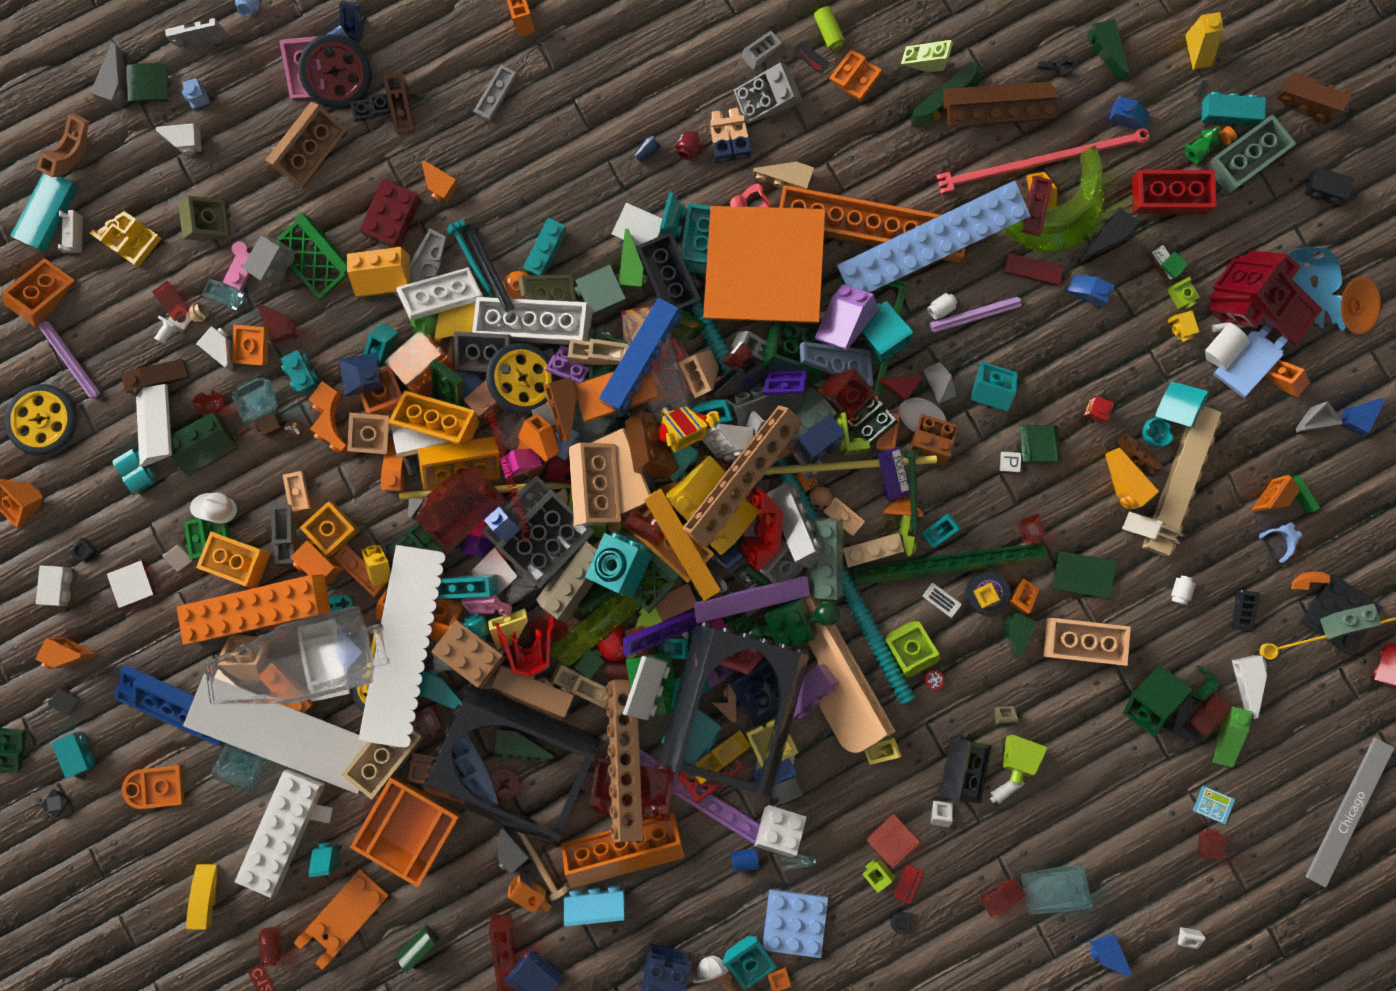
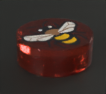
(293, 429)

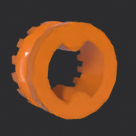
(1227, 135)

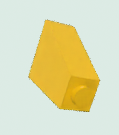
(1204, 40)

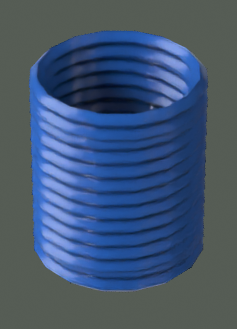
(745, 860)

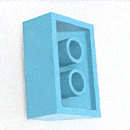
(594, 906)

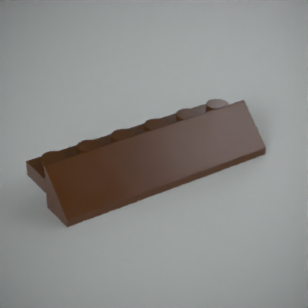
(1000, 104)

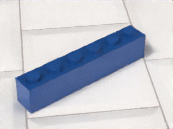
(640, 356)

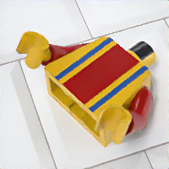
(684, 426)

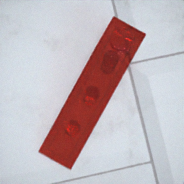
(503, 949)

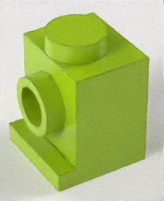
(1179, 298)
(878, 881)

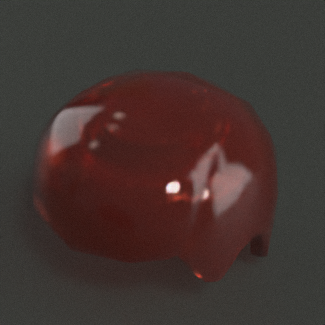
(208, 404)

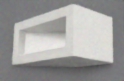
(184, 137)
(218, 346)

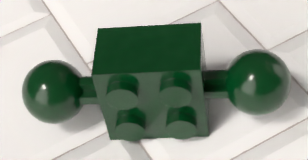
(793, 622)

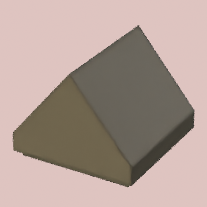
(1005, 715)

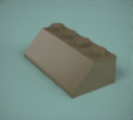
(568, 584)

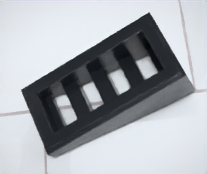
(1239, 602)

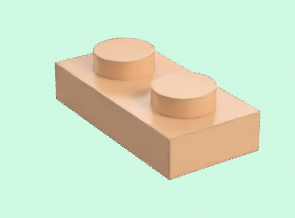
(296, 491)
(851, 520)

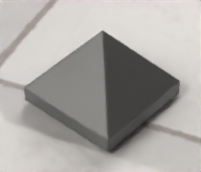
(411, 465)

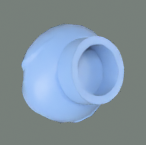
(247, 7)

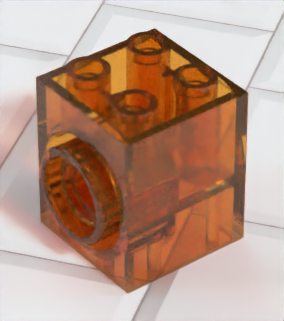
(413, 361)

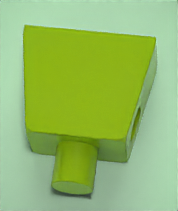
(1022, 757)

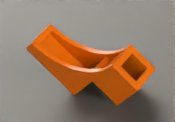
(325, 428)

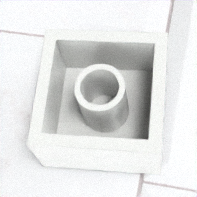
(780, 831)

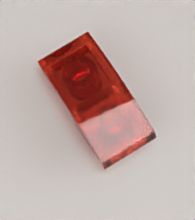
(1211, 715)
(1003, 898)

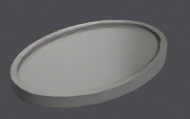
(912, 409)

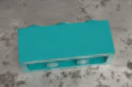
(1233, 109)
(545, 248)
(467, 586)

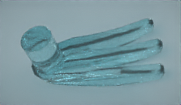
(803, 862)

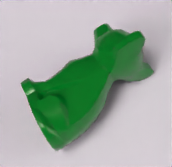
(1199, 149)

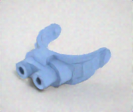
(1290, 535)

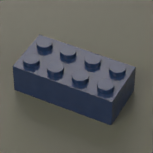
(819, 440)

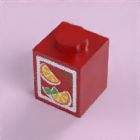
(1098, 409)

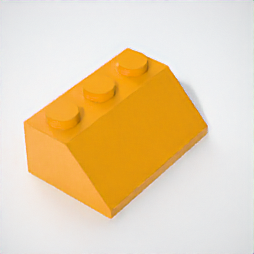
(378, 271)

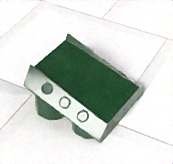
(1040, 444)

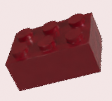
(390, 214)

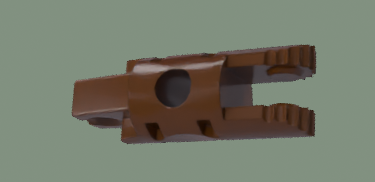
(1139, 454)

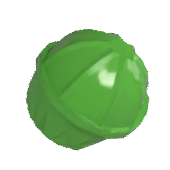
(426, 325)

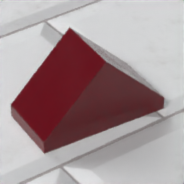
(901, 386)

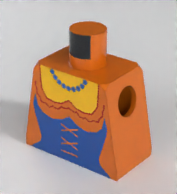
(528, 894)

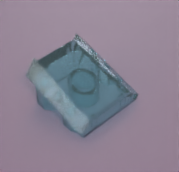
(255, 399)

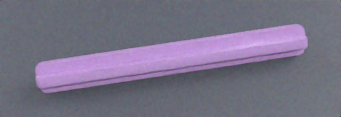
(975, 314)
(69, 360)

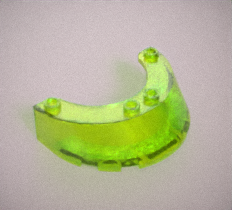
(1073, 220)

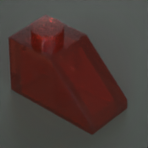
(280, 326)

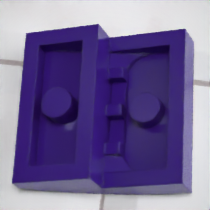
(785, 382)

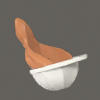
(714, 970)

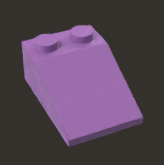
(846, 316)

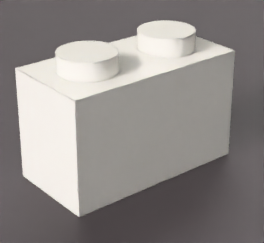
(54, 585)

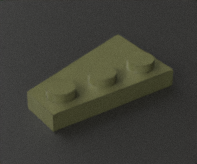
(548, 287)

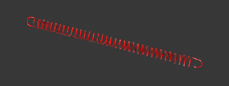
(507, 472)

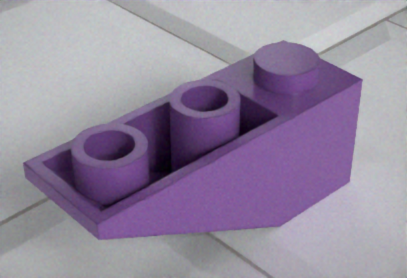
(814, 687)

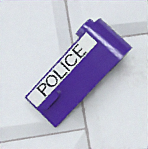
(894, 475)

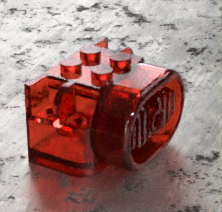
(458, 507)

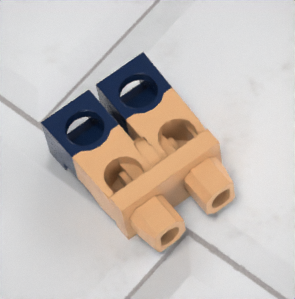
(729, 129)

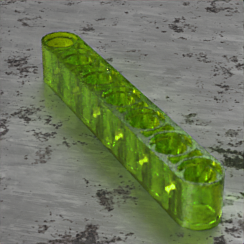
(601, 623)

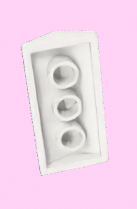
(153, 424)

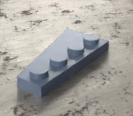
(836, 360)

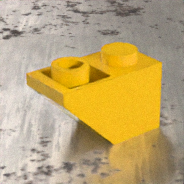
(376, 564)

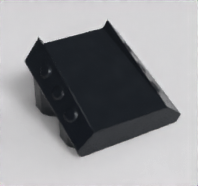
(1181, 721)

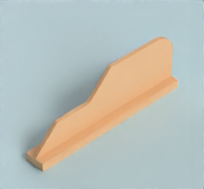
(852, 707)

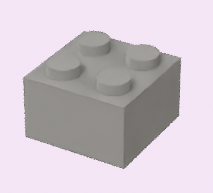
(269, 260)

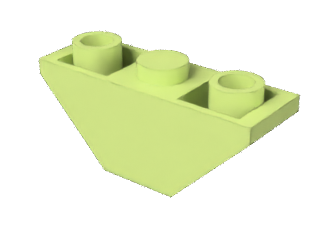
(928, 57)

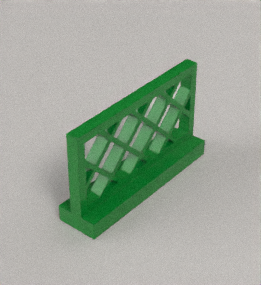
(322, 243)

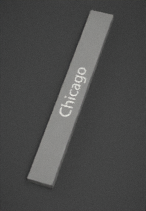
(1349, 812)

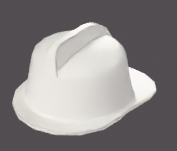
(213, 507)

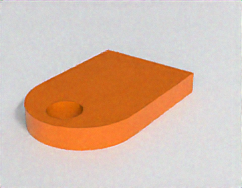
(155, 787)

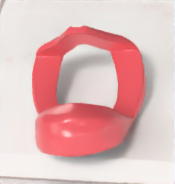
(740, 200)

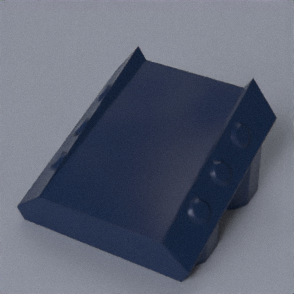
(534, 974)

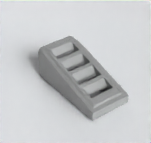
(753, 58)

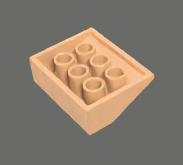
(631, 485)

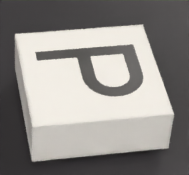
(1010, 462)

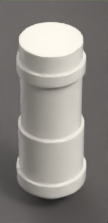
(1004, 791)

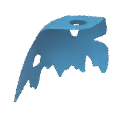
(1329, 280)

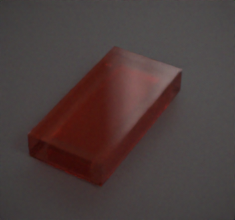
(171, 300)

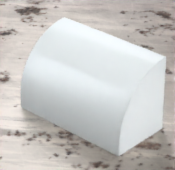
(1227, 346)

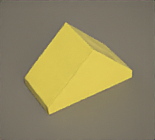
(883, 750)

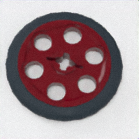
(342, 45)

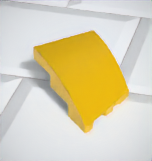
(127, 238)
(455, 319)

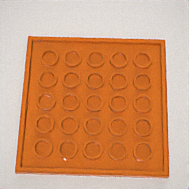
(764, 264)

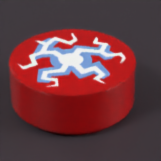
(934, 679)

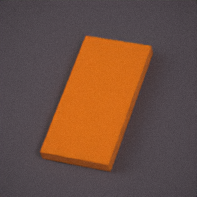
(589, 392)

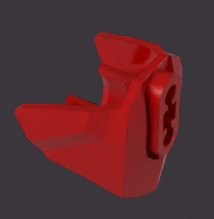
(528, 660)

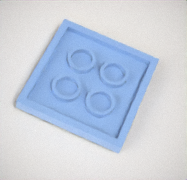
(795, 923)

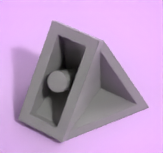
(1319, 417)

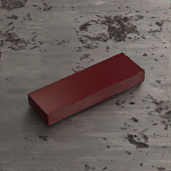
(1037, 205)
(1033, 269)

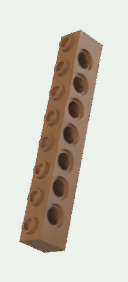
(733, 478)
(631, 770)

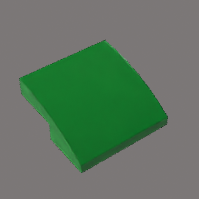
(197, 533)

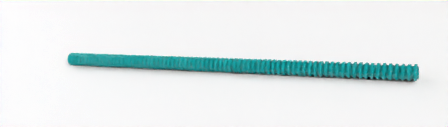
(849, 591)

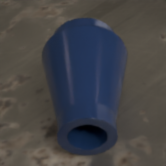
(647, 148)

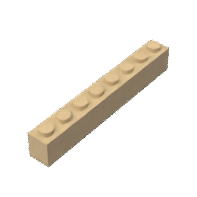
(1183, 478)

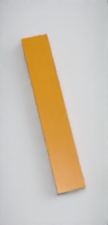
(681, 544)

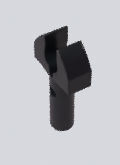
(1063, 72)

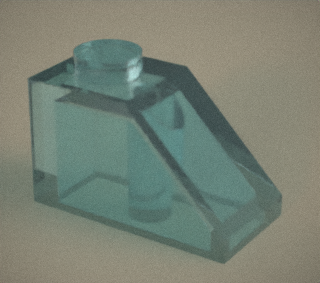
(223, 294)

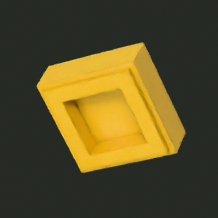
(986, 595)

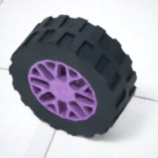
(1000, 586)

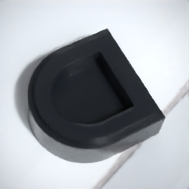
(82, 550)
(901, 922)

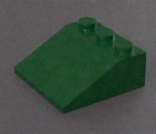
(783, 348)

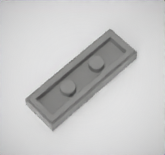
(495, 93)

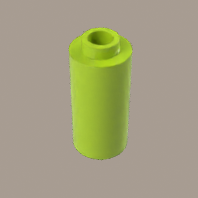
(829, 28)

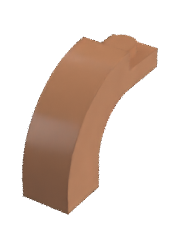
(68, 151)

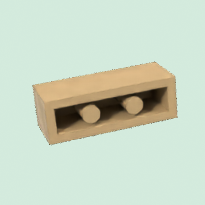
(872, 550)

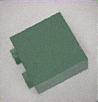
(600, 291)
(1350, 621)

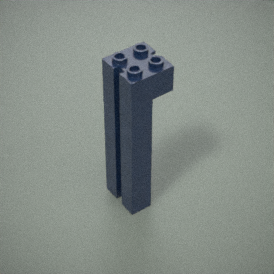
(665, 969)

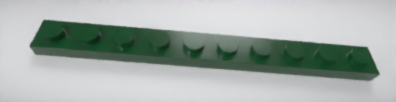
(949, 563)

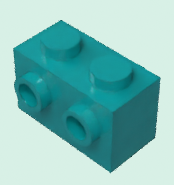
(302, 377)

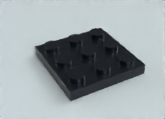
(1334, 598)

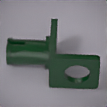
(1209, 687)

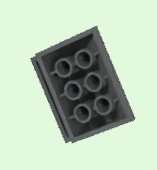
(551, 530)

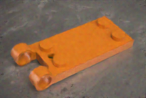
(344, 915)

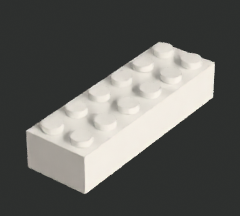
(534, 320)
(280, 832)

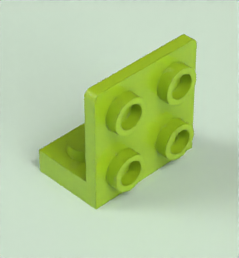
(857, 445)

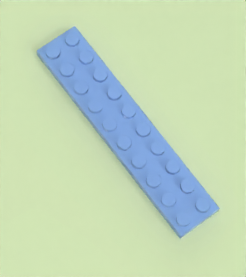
(935, 239)

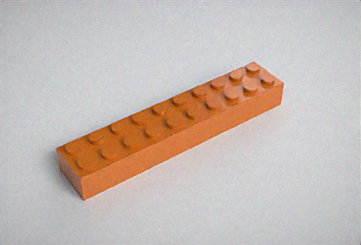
(859, 219)

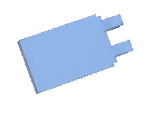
(1252, 362)

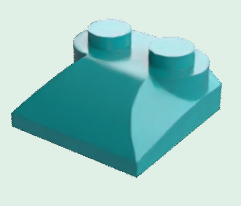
(672, 216)
(748, 961)

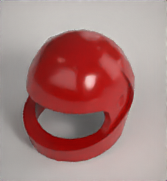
(612, 645)

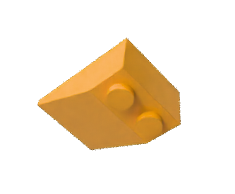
(1129, 482)
(233, 560)

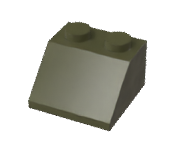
(203, 218)

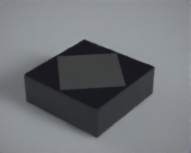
(55, 803)

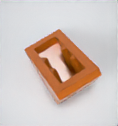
(1024, 597)

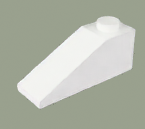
(1251, 680)

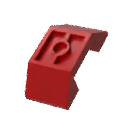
(762, 549)

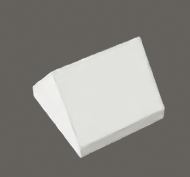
(1190, 938)

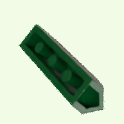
(929, 109)

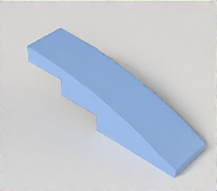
(473, 769)

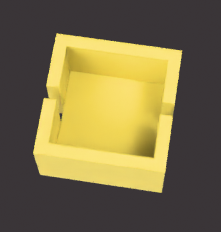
(760, 737)

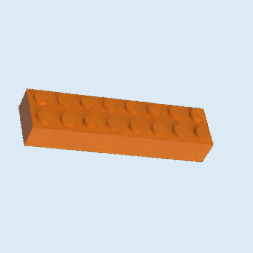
(253, 609)

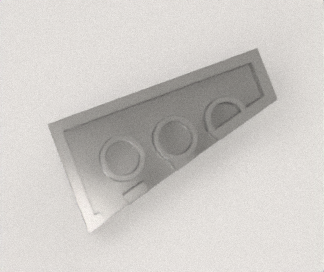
(427, 257)

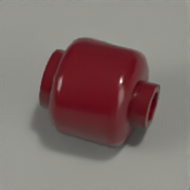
(689, 145)

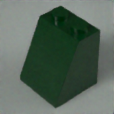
(1157, 701)

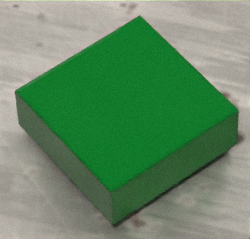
(1174, 265)

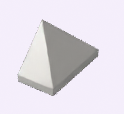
(940, 382)

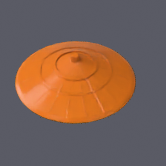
(1360, 305)

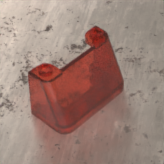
(656, 790)

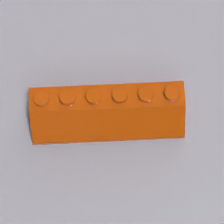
(598, 858)

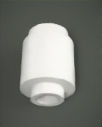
(942, 306)
(1183, 590)

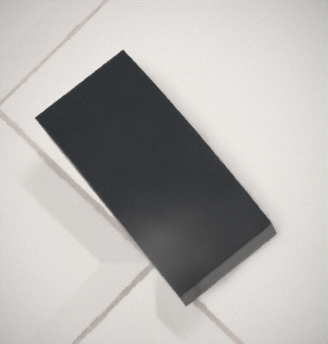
(370, 108)

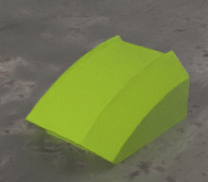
(912, 648)

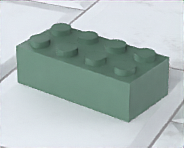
(1250, 154)

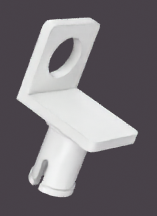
(169, 327)

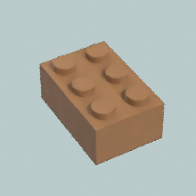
(469, 654)

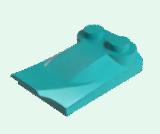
(695, 238)

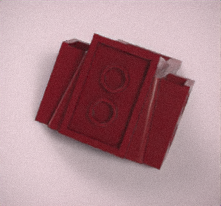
(1262, 290)

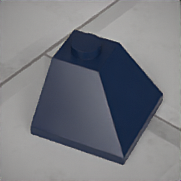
(361, 374)

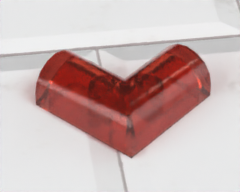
(644, 527)

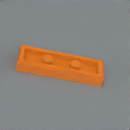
(355, 566)

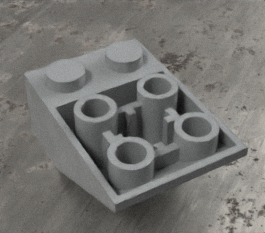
(768, 93)

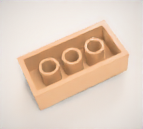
(1087, 641)

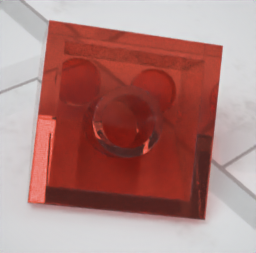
(847, 392)

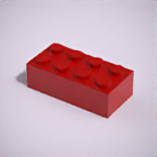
(1173, 191)

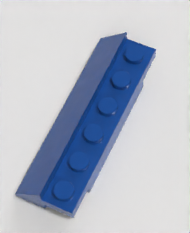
(156, 699)

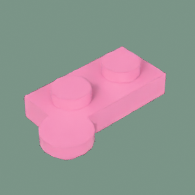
(236, 276)
(486, 605)

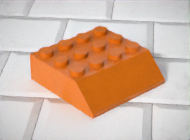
(406, 830)

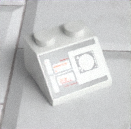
(728, 440)

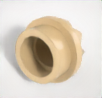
(198, 312)

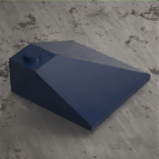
(757, 692)

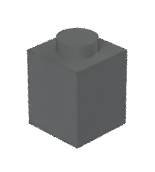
(787, 790)

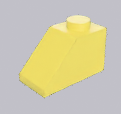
(509, 623)

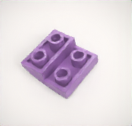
(559, 366)

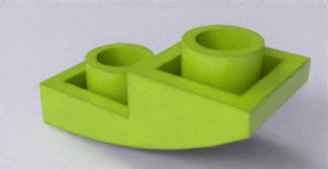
(907, 541)

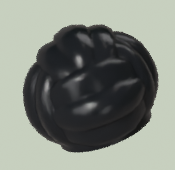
(699, 282)

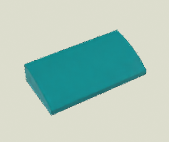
(41, 213)

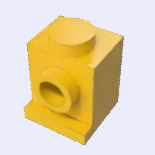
(1184, 326)

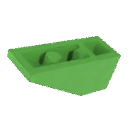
(632, 270)
(1232, 736)

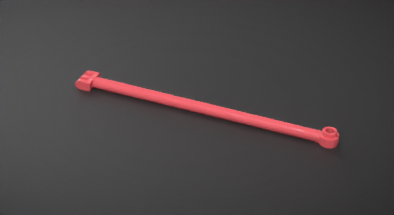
(950, 181)

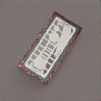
(1158, 256)

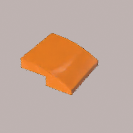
(855, 75)

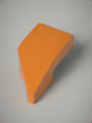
(1304, 579)

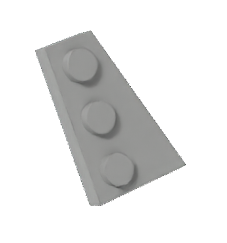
(197, 34)

